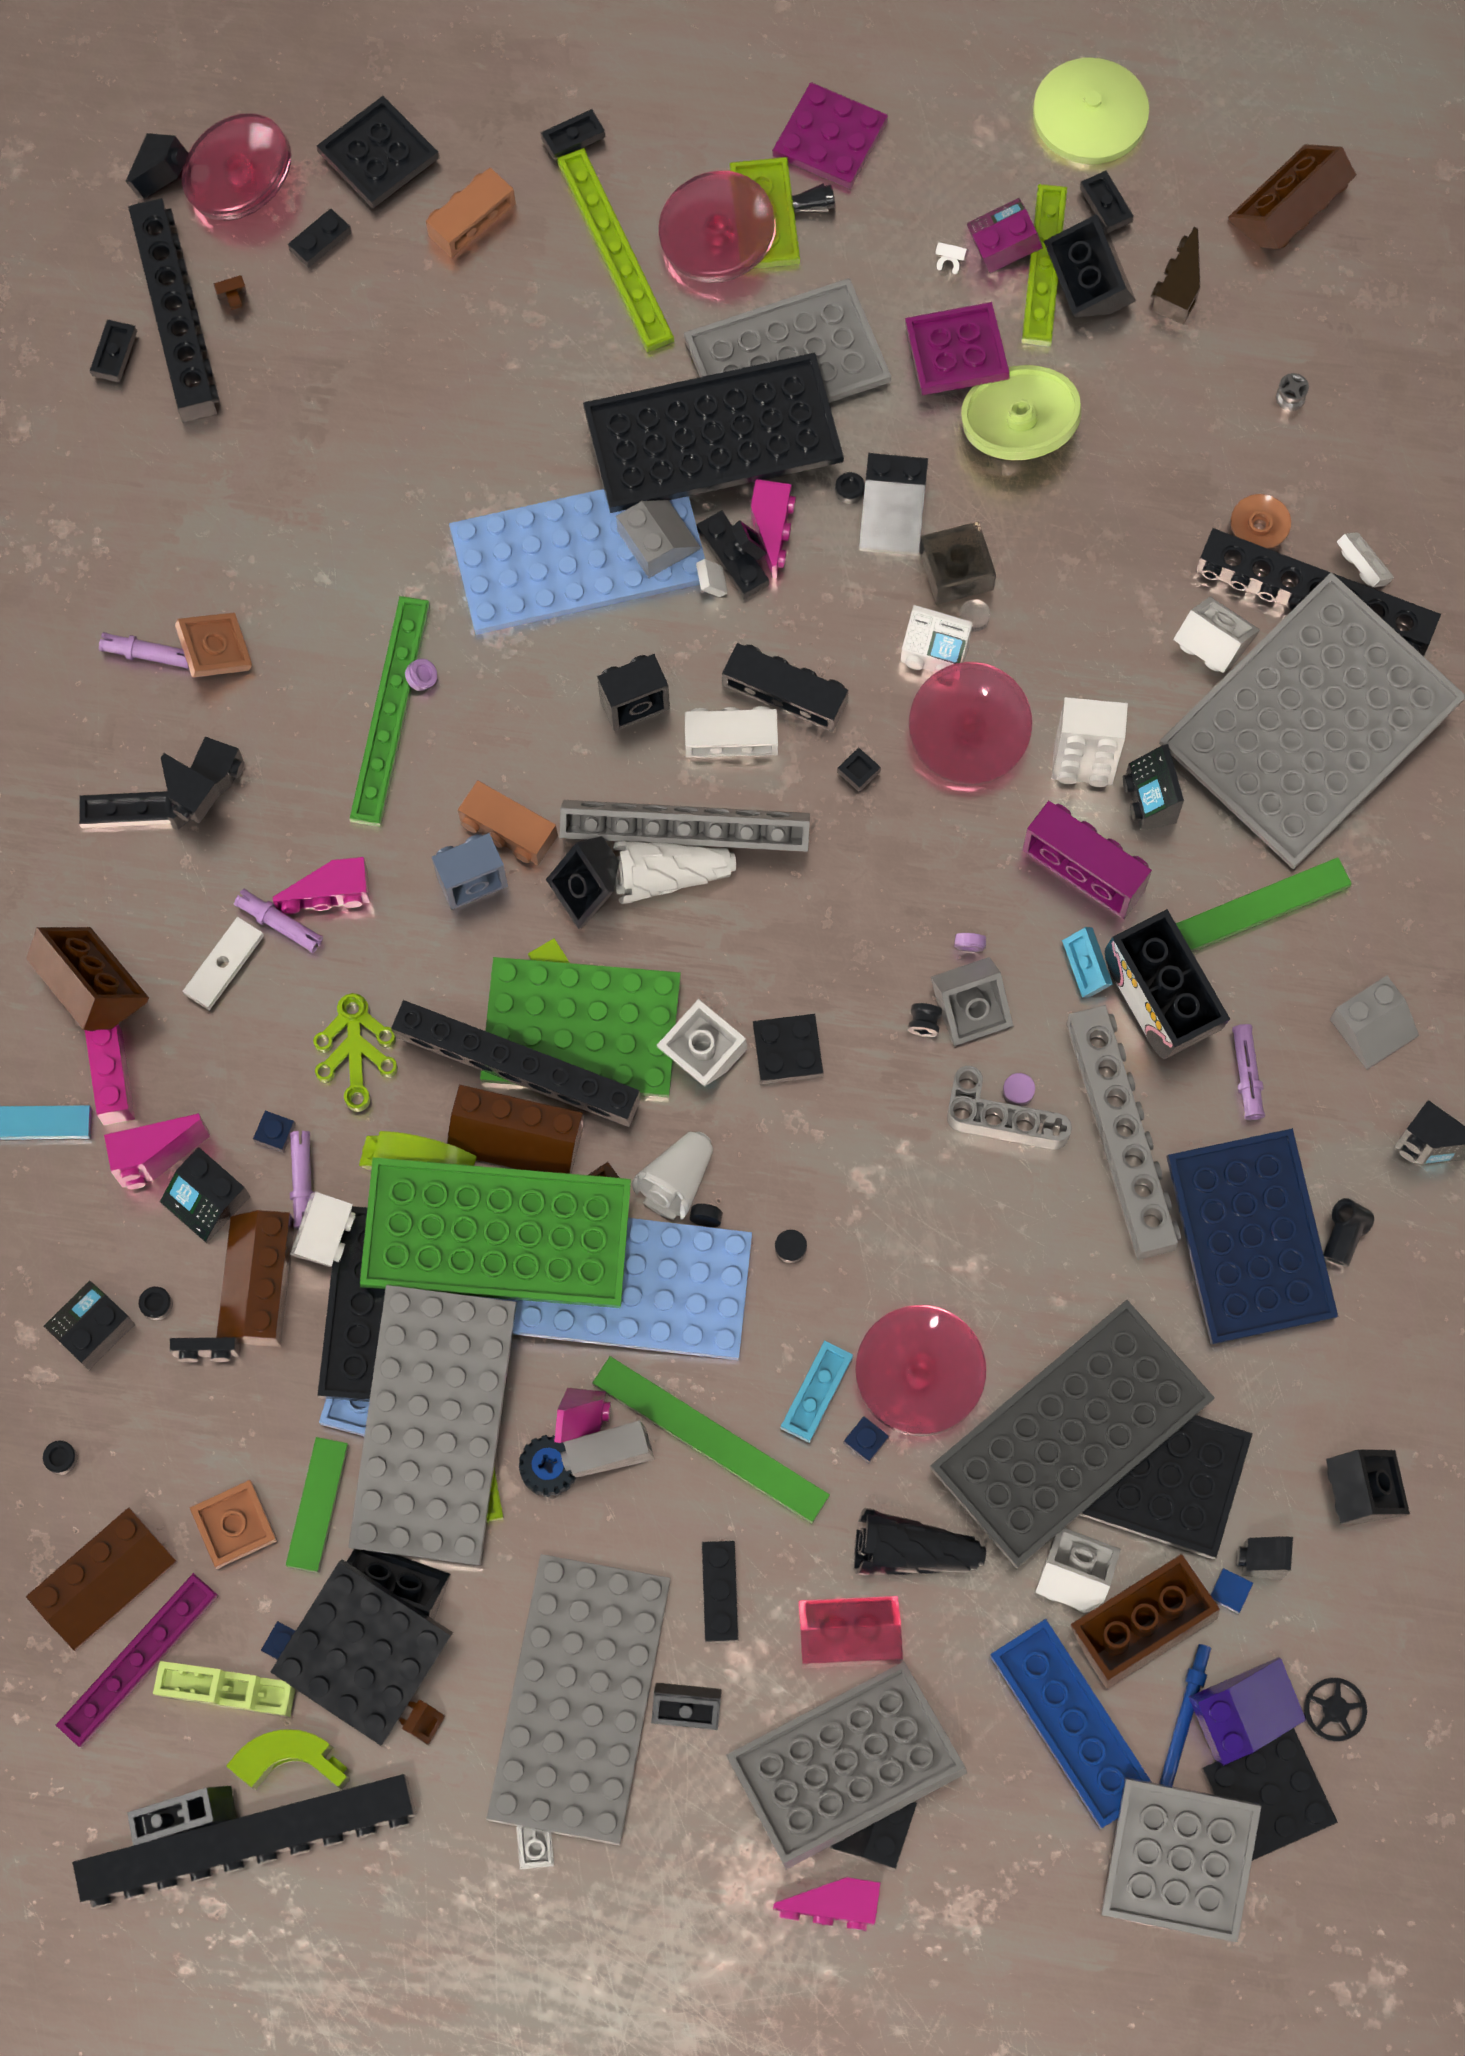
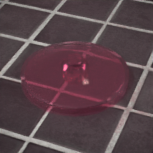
(236, 166)
(717, 226)
(970, 723)
(920, 1370)

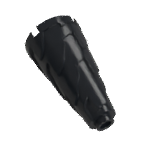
(907, 1547)

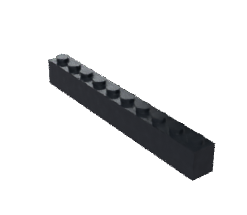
(243, 1840)

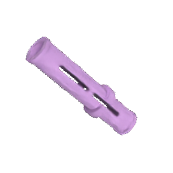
(135, 648)
(267, 914)
(1252, 1106)
(300, 1174)

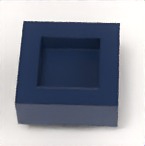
(274, 1131)
(866, 1439)
(277, 1640)

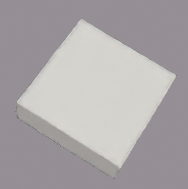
(711, 578)

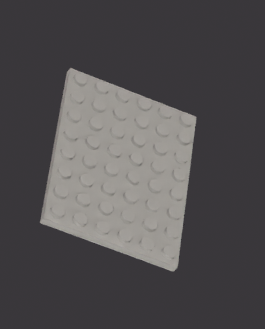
(1312, 720)

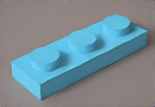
(817, 1391)

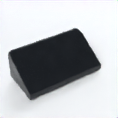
(686, 1706)

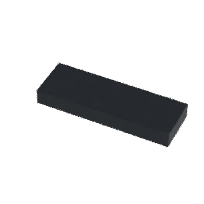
(124, 809)

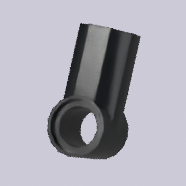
(1350, 1224)

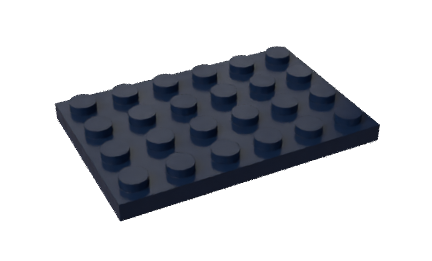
(1252, 1236)

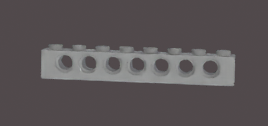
(685, 825)
(1146, 1240)

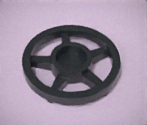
(1335, 1709)

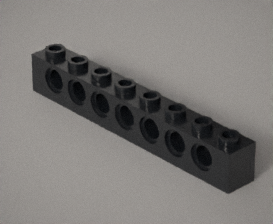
(191, 401)
(1305, 578)
(516, 1063)

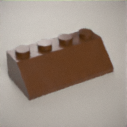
(1294, 195)
(85, 976)
(514, 1131)
(256, 1277)
(101, 1579)
(1145, 1621)

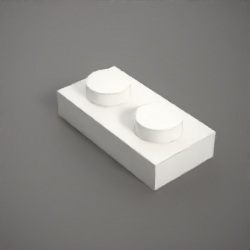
(1371, 568)

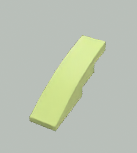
(224, 1688)

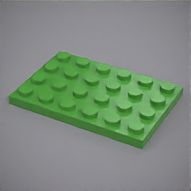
(587, 1017)

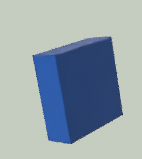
(1231, 1590)

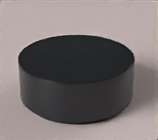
(849, 487)
(706, 1215)
(790, 1246)
(155, 1303)
(60, 1457)

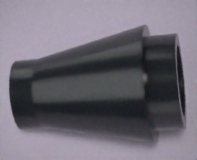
(815, 199)

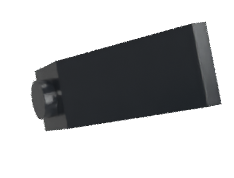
(219, 764)
(182, 1814)

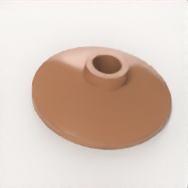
(1265, 511)

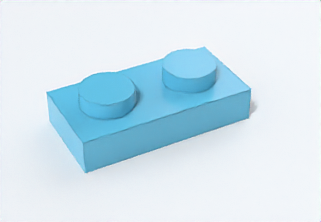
(1087, 962)

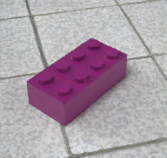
(1087, 859)

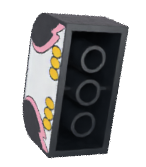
(1164, 985)

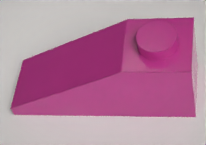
(581, 1414)

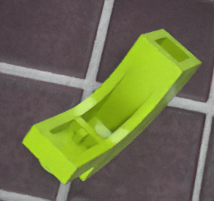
(413, 1148)
(278, 1747)

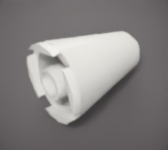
(675, 1176)

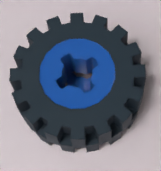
(552, 1477)

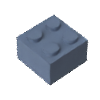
(469, 870)

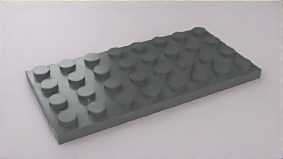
(1071, 1433)

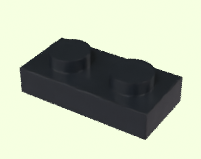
(573, 134)
(1106, 201)
(319, 238)
(113, 350)
(218, 1348)

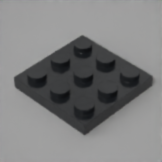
(377, 151)
(1283, 1785)

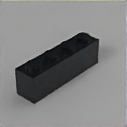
(785, 686)

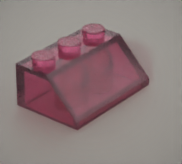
(850, 1632)

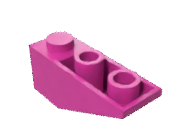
(769, 517)
(331, 885)
(841, 1900)

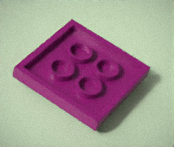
(830, 135)
(957, 348)

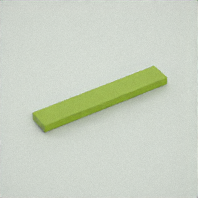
(1042, 275)

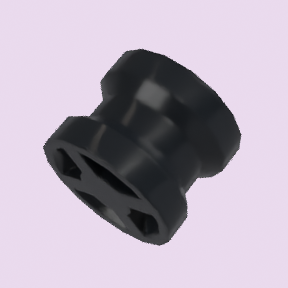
(925, 1020)

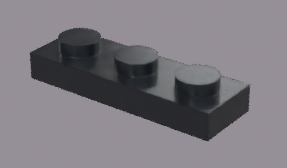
(740, 568)
(720, 1592)

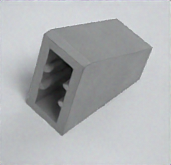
(608, 1450)

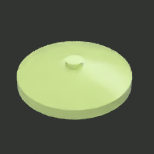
(1091, 110)
(1022, 415)

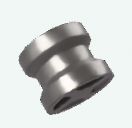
(1296, 385)

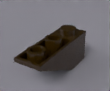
(1181, 286)

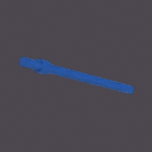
(1195, 1680)

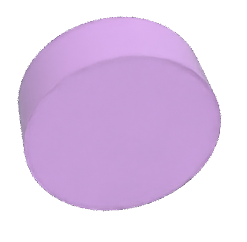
(421, 674)
(970, 942)
(1018, 1089)

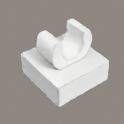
(950, 253)

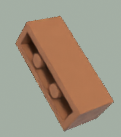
(470, 212)
(507, 823)

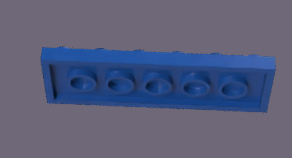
(1069, 1719)

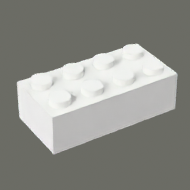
(1089, 741)

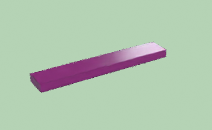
(136, 1660)

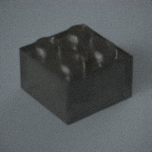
(957, 562)

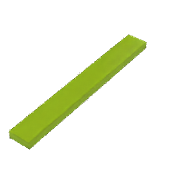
(615, 250)

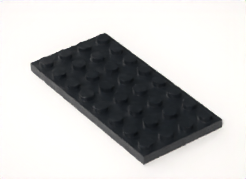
(713, 432)

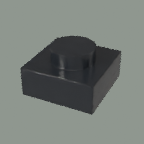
(748, 540)
(859, 769)

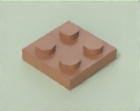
(213, 644)
(233, 1524)

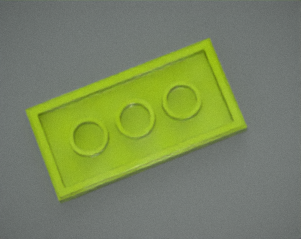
(775, 181)

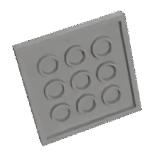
(1181, 1859)

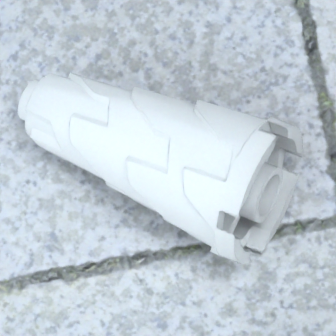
(665, 868)

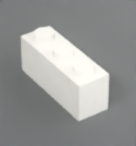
(731, 732)

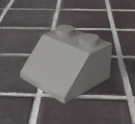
(655, 535)
(972, 1001)
(1375, 1022)

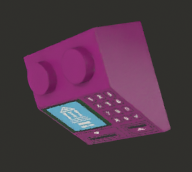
(1004, 235)

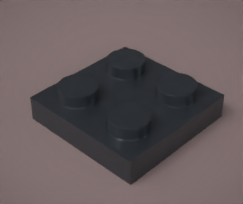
(788, 1049)

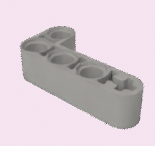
(1009, 1114)

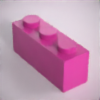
(110, 1075)

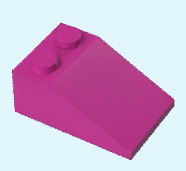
(150, 1150)

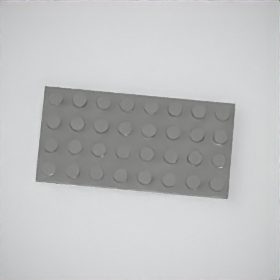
(432, 1425)
(579, 1700)

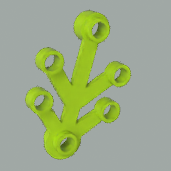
(354, 1046)

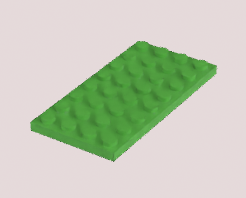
(496, 1232)

